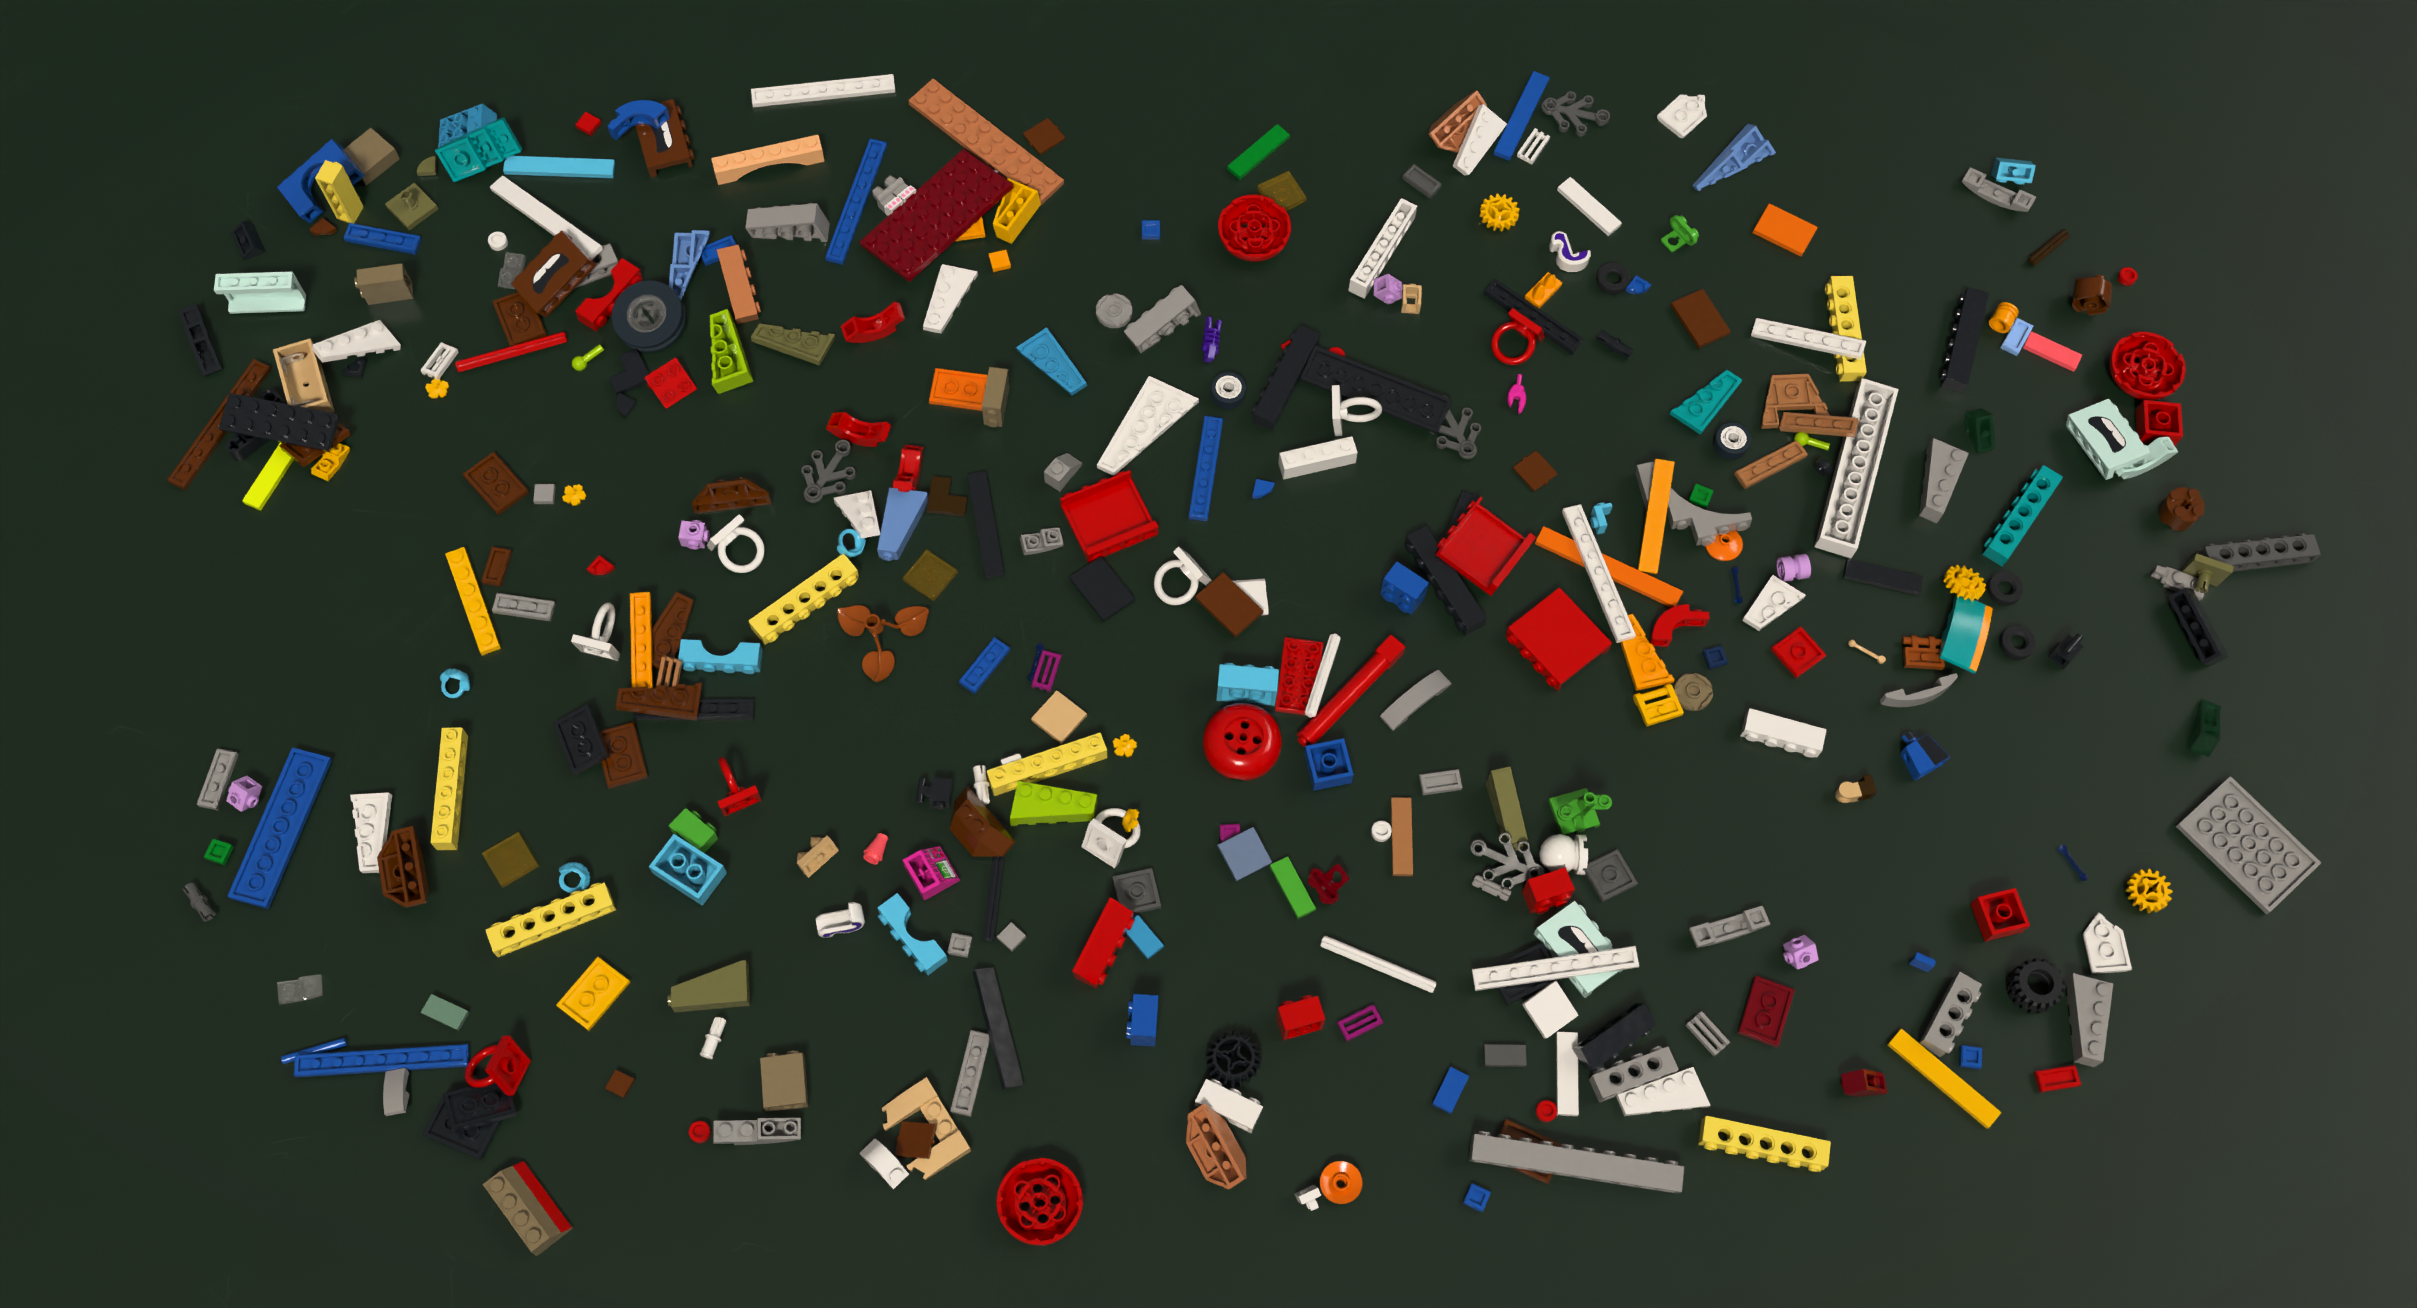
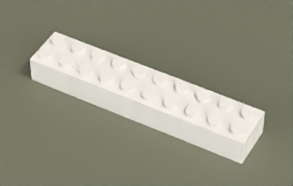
(1856, 469)

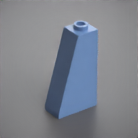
(899, 521)

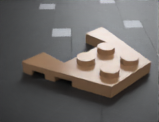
(1791, 393)

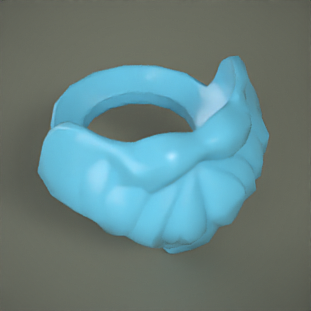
(859, 544)
(456, 674)
(578, 868)

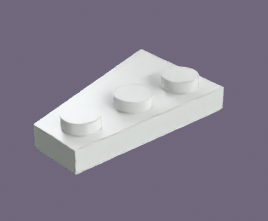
(860, 512)
(1772, 602)

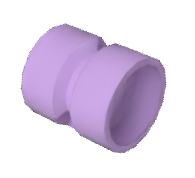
(1796, 567)

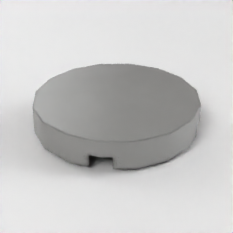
(1114, 311)

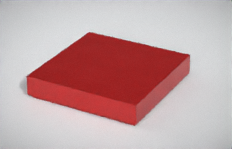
(1798, 652)

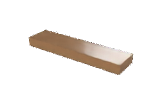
(1819, 424)
(1770, 464)
(1401, 837)

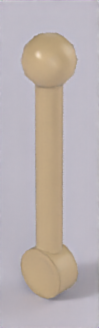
(1880, 659)

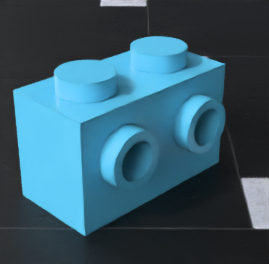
(2013, 170)

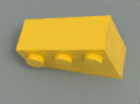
(1015, 211)

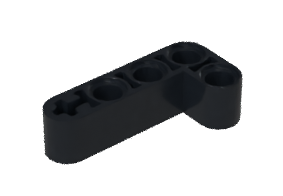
(242, 446)

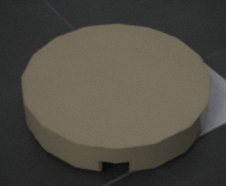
(1693, 691)

